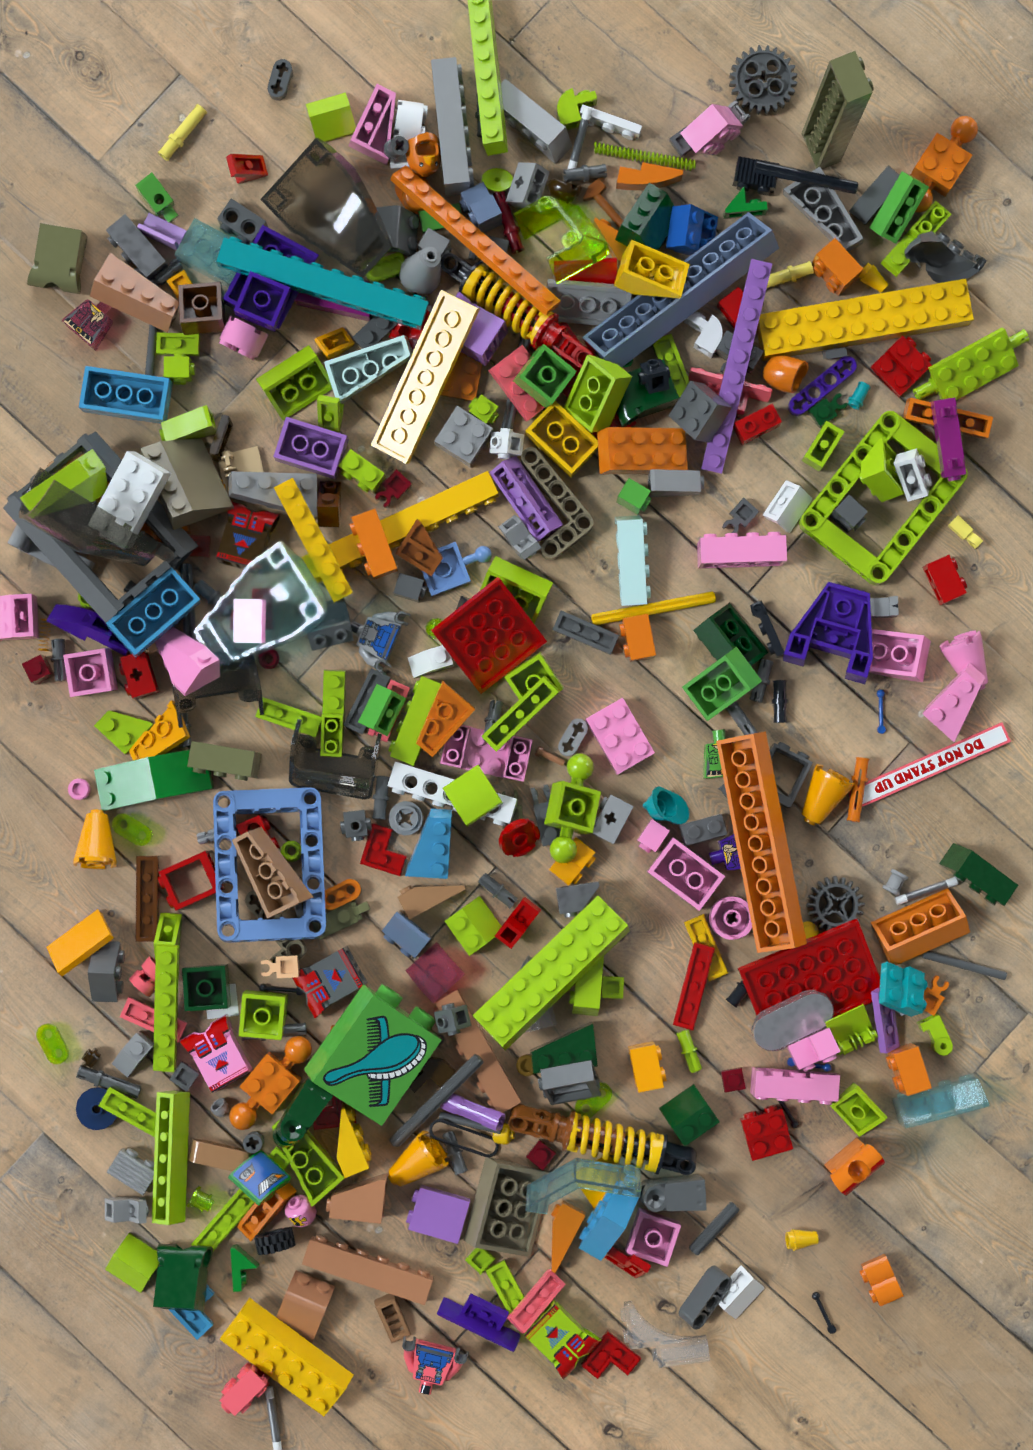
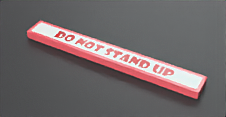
(934, 763)

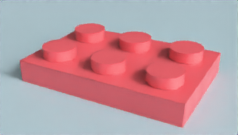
(504, 374)

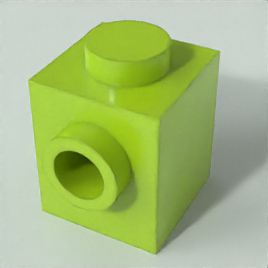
(179, 368)
(484, 410)

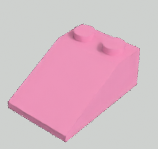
(899, 655)

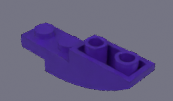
(85, 624)

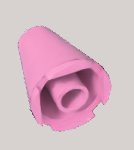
(966, 649)

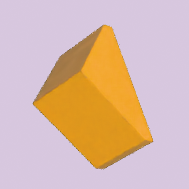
(334, 343)

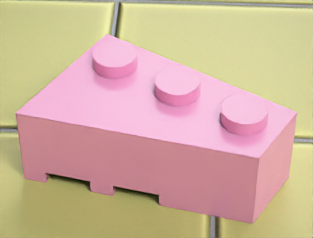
(954, 702)

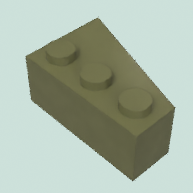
(224, 760)

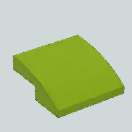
(472, 795)

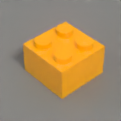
(646, 1066)

